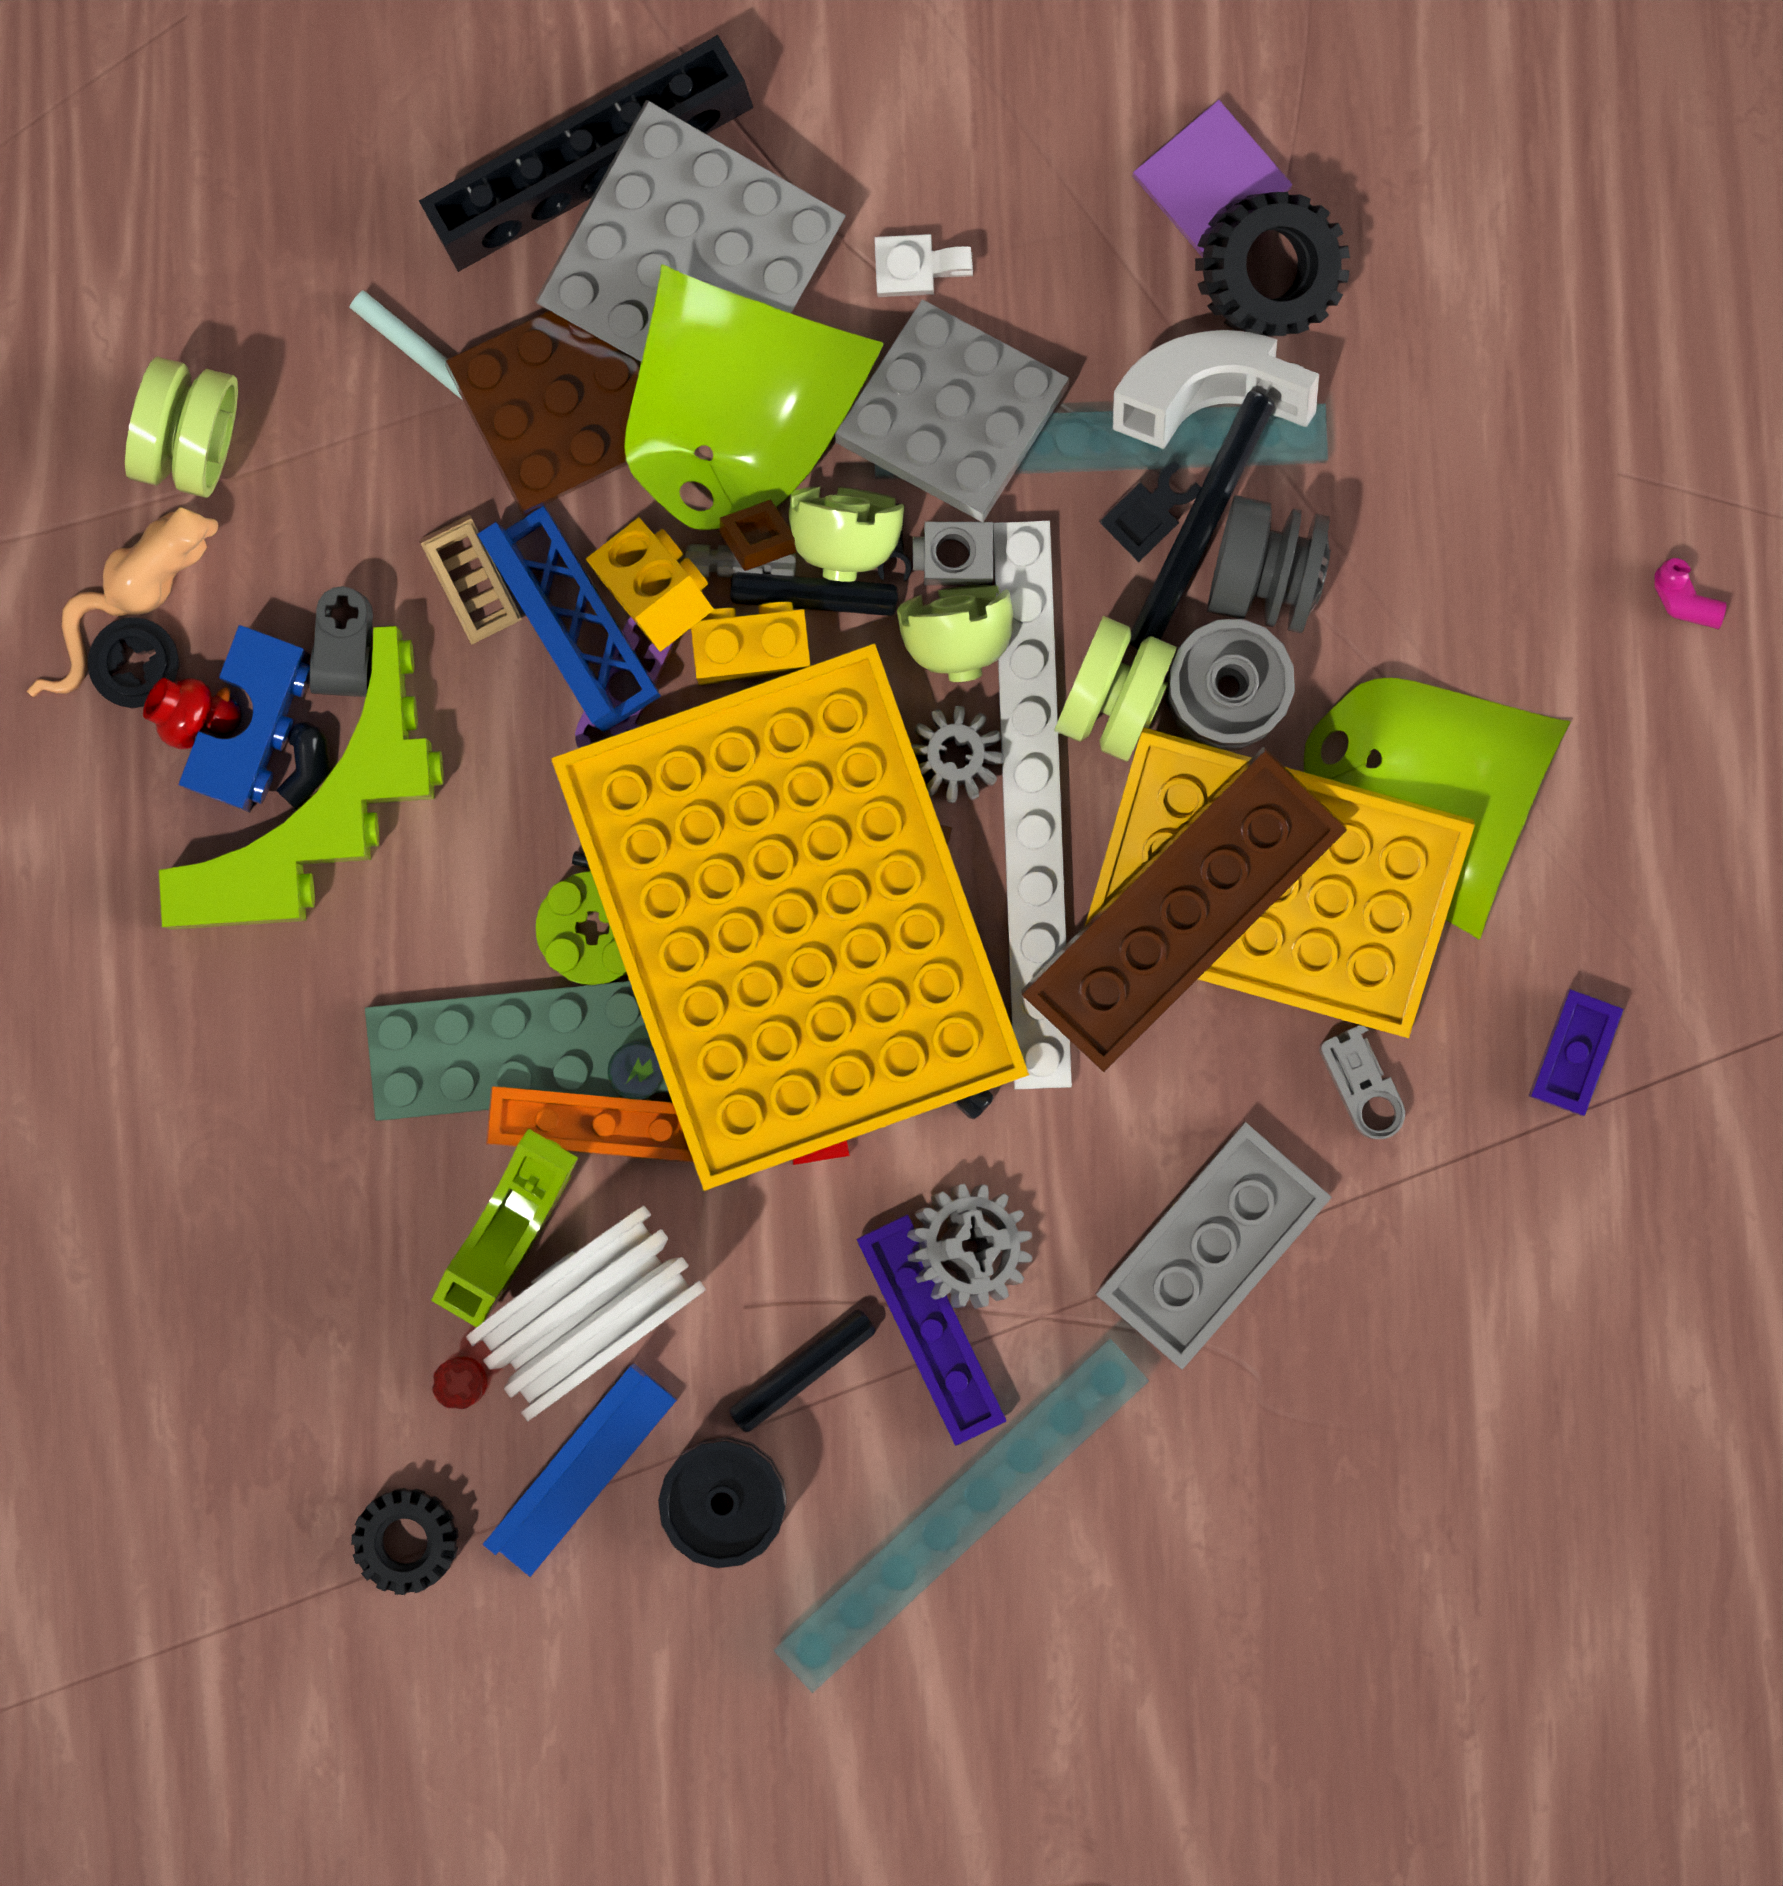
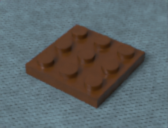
(548, 406)

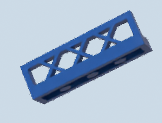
(551, 629)
(581, 1470)

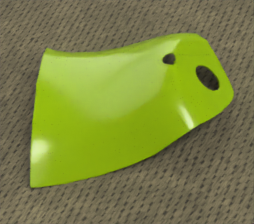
(745, 384)
(1449, 757)

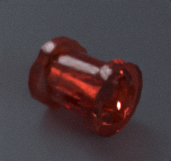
(442, 1380)

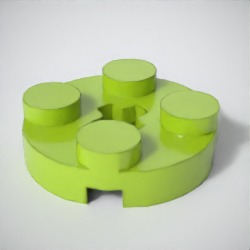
(564, 947)

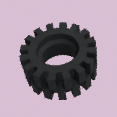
(398, 1576)

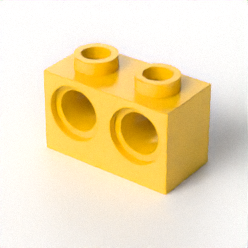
(650, 582)

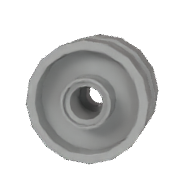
(1236, 651)

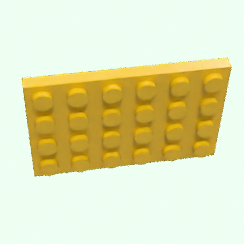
(1352, 929)

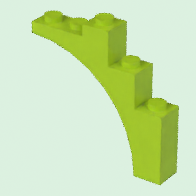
(378, 766)

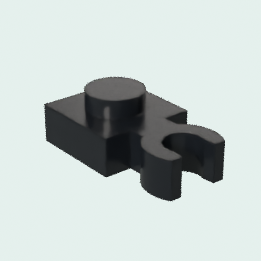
(1144, 516)

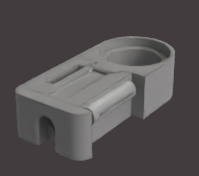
(1359, 1079)

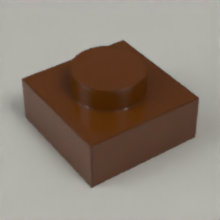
(757, 535)

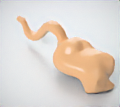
(133, 583)

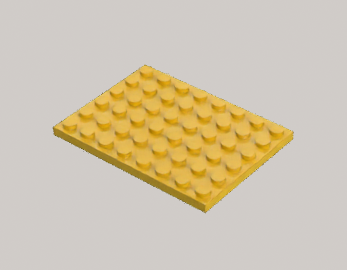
(789, 917)

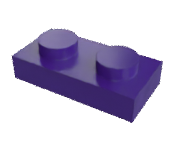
(1576, 1052)

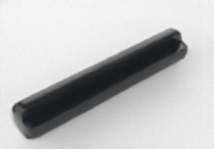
(814, 593)
(802, 1370)

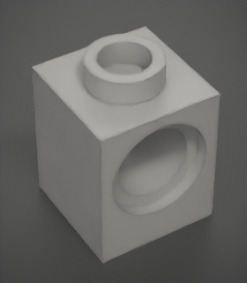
(977, 539)

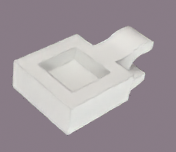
(909, 265)

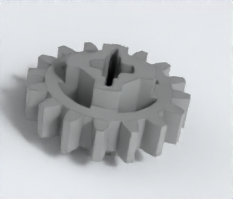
(971, 1268)

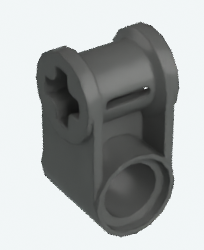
(342, 656)

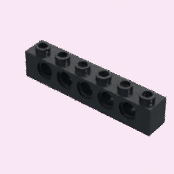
(571, 158)

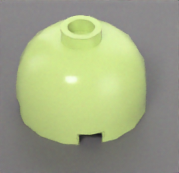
(844, 530)
(959, 630)

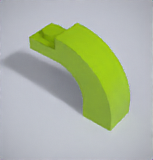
(505, 1229)

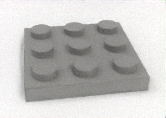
(952, 410)

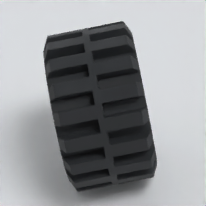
(1317, 258)

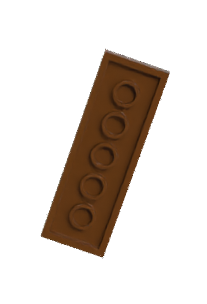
(1183, 909)

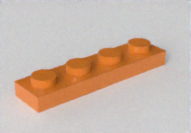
(588, 1123)

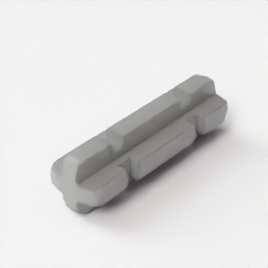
(725, 563)

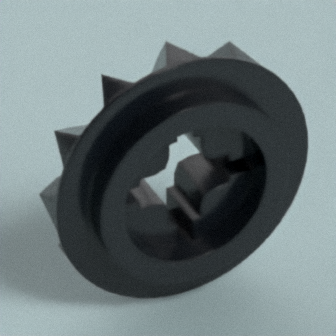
(108, 655)

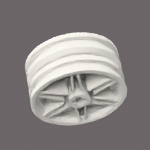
(585, 1312)

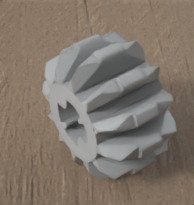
(962, 737)

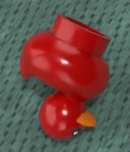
(184, 708)

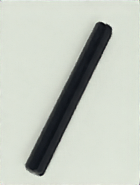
(1202, 518)

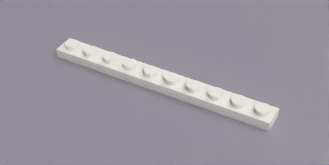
(1031, 792)

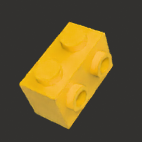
(750, 645)

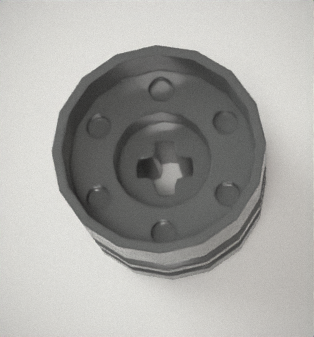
(1269, 564)

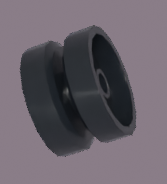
(706, 1533)

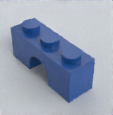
(237, 766)

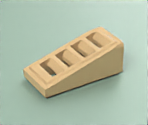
(492, 623)

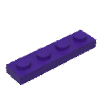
(931, 1334)

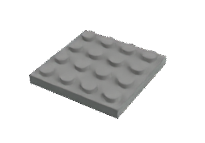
(687, 206)

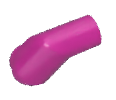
(1681, 598)

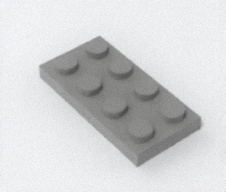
(1213, 1245)

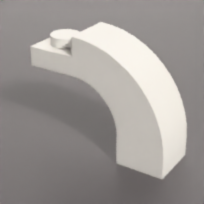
(1205, 372)

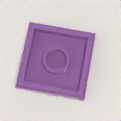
(1206, 170)

